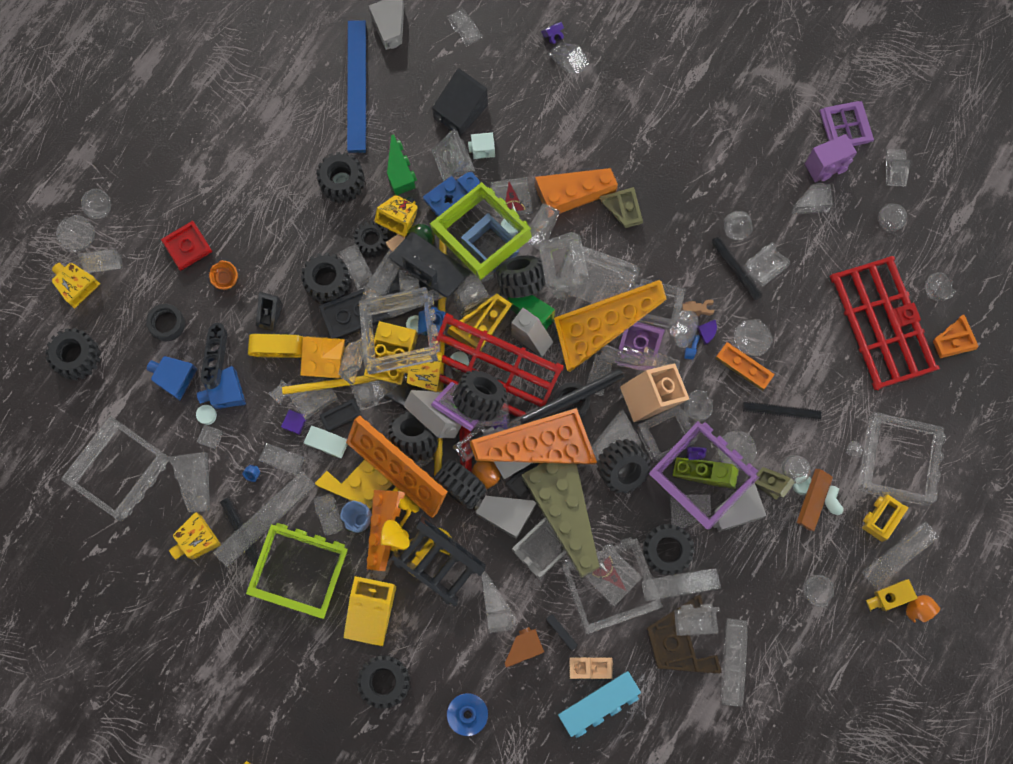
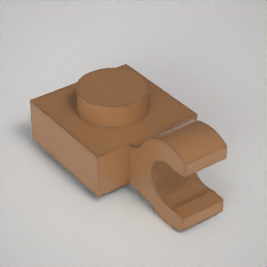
(698, 308)

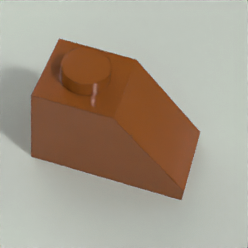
(524, 647)

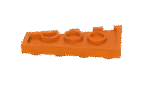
(384, 508)

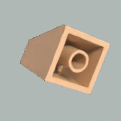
(654, 392)

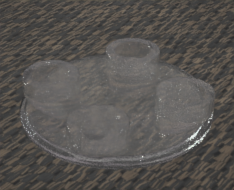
(685, 328)
(753, 337)

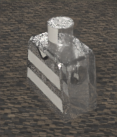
(470, 297)

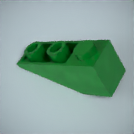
(398, 173)

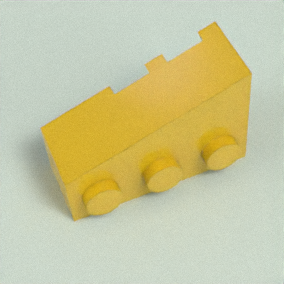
(485, 317)

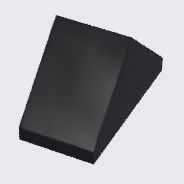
(268, 310)

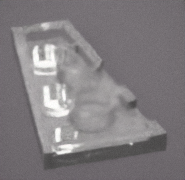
(193, 478)

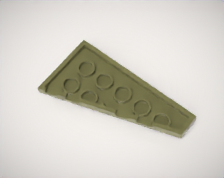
(562, 502)

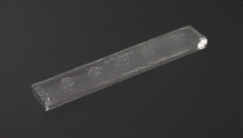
(262, 520)

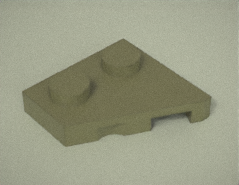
(624, 207)

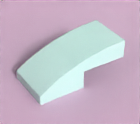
(326, 442)

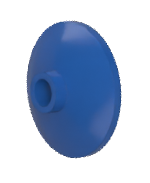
(456, 717)

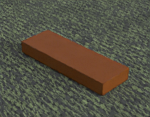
(814, 499)

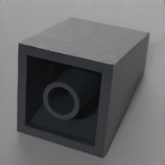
(460, 102)

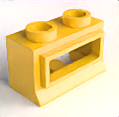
(871, 518)

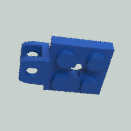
(452, 189)

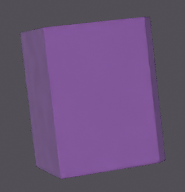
(642, 335)

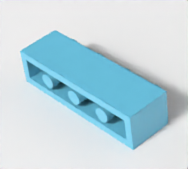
(599, 704)

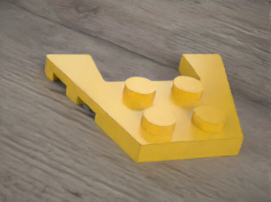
(359, 484)

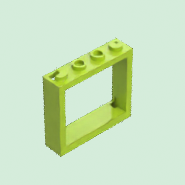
(461, 207)
(298, 535)

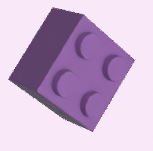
(830, 158)

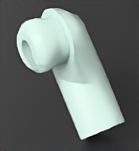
(831, 501)

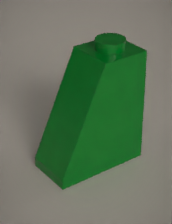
(534, 306)

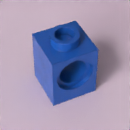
(422, 328)

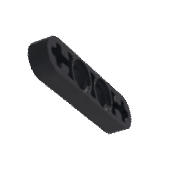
(209, 356)

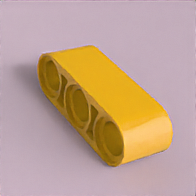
(275, 345)

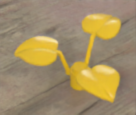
(392, 533)

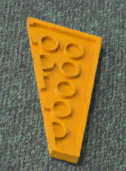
(595, 325)

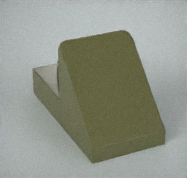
(773, 483)

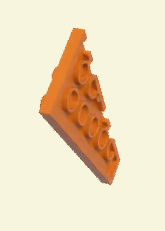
(546, 440)

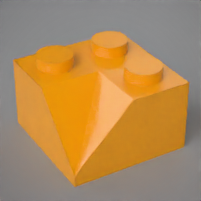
(322, 356)

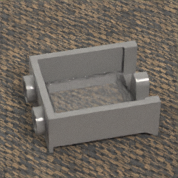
(540, 549)

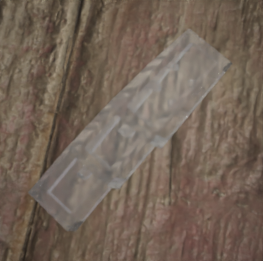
(635, 359)
(900, 554)
(680, 584)
(734, 662)

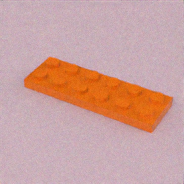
(396, 466)

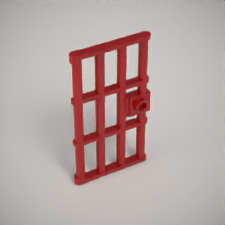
(898, 318)
(514, 370)

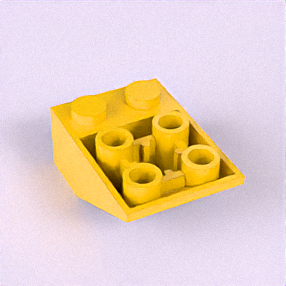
(389, 341)
(369, 611)

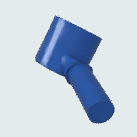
(691, 352)

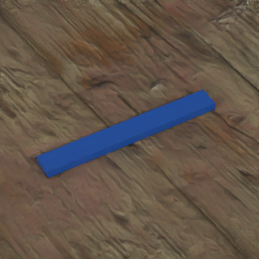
(356, 87)

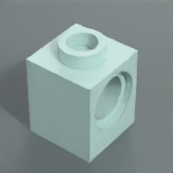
(482, 145)

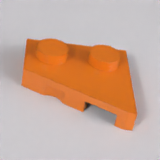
(956, 339)

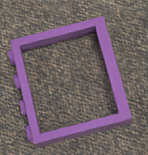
(657, 474)

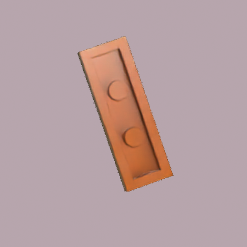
(744, 366)

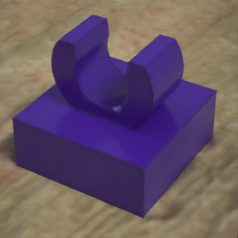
(553, 30)

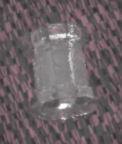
(277, 394)

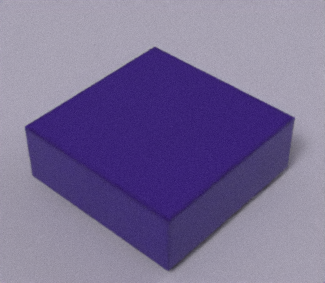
(293, 422)

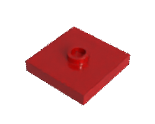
(186, 245)

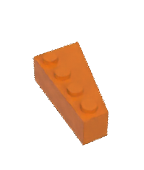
(575, 188)

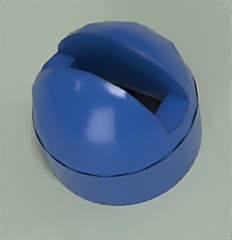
(251, 473)

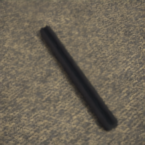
(573, 397)

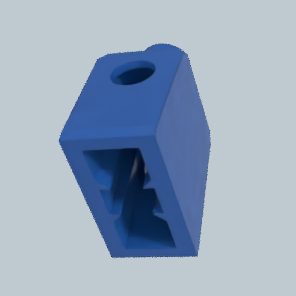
(172, 375)
(227, 393)

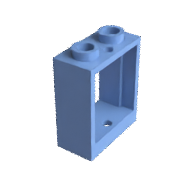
(478, 230)

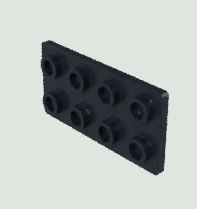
(429, 265)

